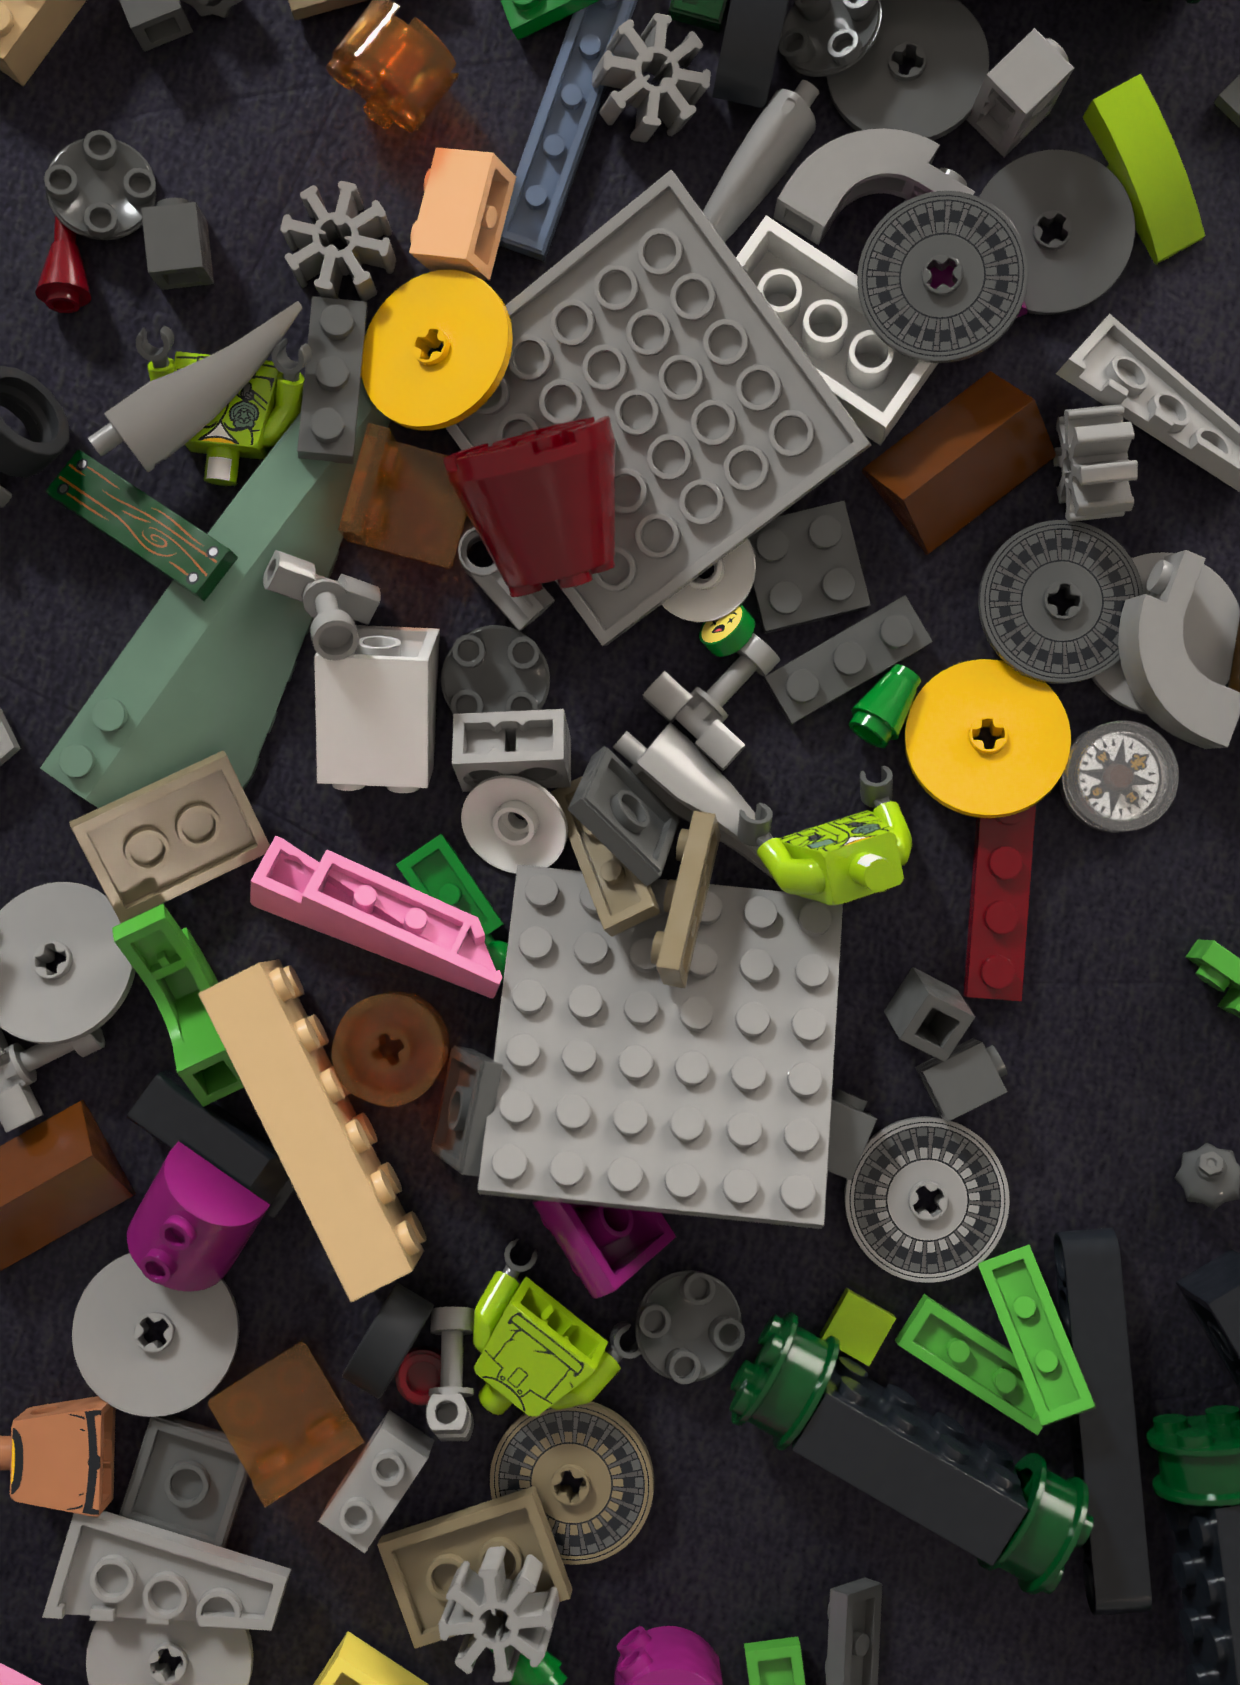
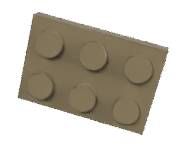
(171, 836)
(427, 1555)

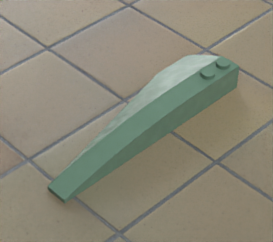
(216, 668)

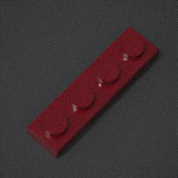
(999, 906)

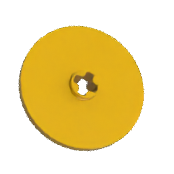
(449, 384)
(959, 769)

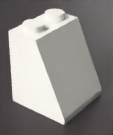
(378, 711)

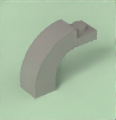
(856, 167)
(1159, 665)

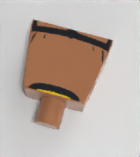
(62, 1456)

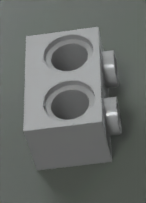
(1020, 91)
(512, 743)
(376, 1481)

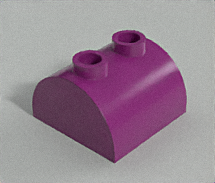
(192, 1223)
(605, 1242)
(666, 1658)

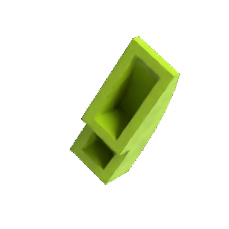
(1148, 166)

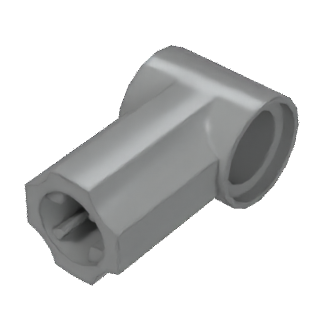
(519, 610)

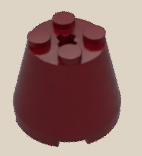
(542, 502)

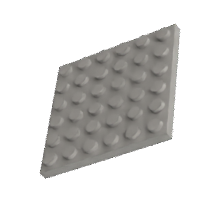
(702, 389)
(661, 1090)

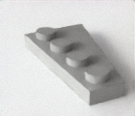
(1124, 371)
(152, 1574)

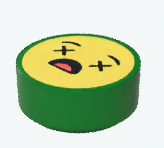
(728, 633)

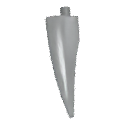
(763, 157)
(178, 405)
(689, 783)

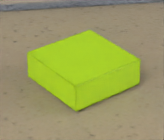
(858, 1326)

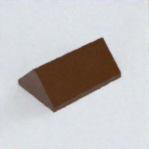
(962, 460)
(55, 1182)

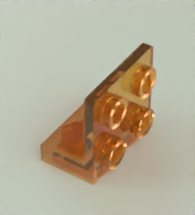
(402, 501)
(284, 1422)

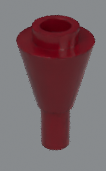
(63, 277)

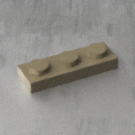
(615, 890)
(686, 899)

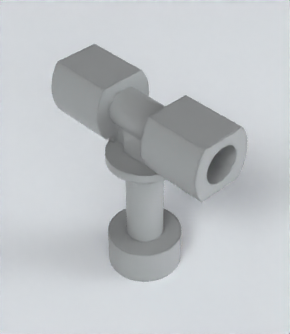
(328, 601)
(703, 711)
(18, 1072)
(446, 1409)

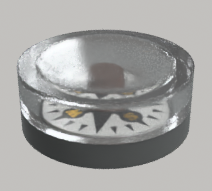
(1119, 777)

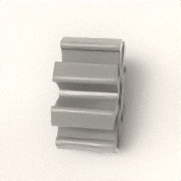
(636, 57)
(355, 230)
(1095, 462)
(525, 1619)

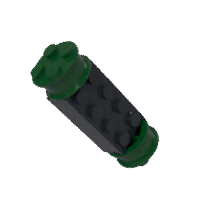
(910, 1459)
(1203, 1509)

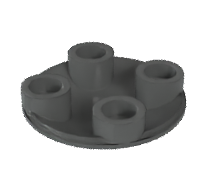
(829, 34)
(100, 187)
(495, 672)
(688, 1326)

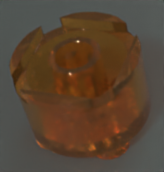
(393, 66)
(382, 1078)

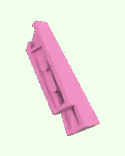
(374, 915)

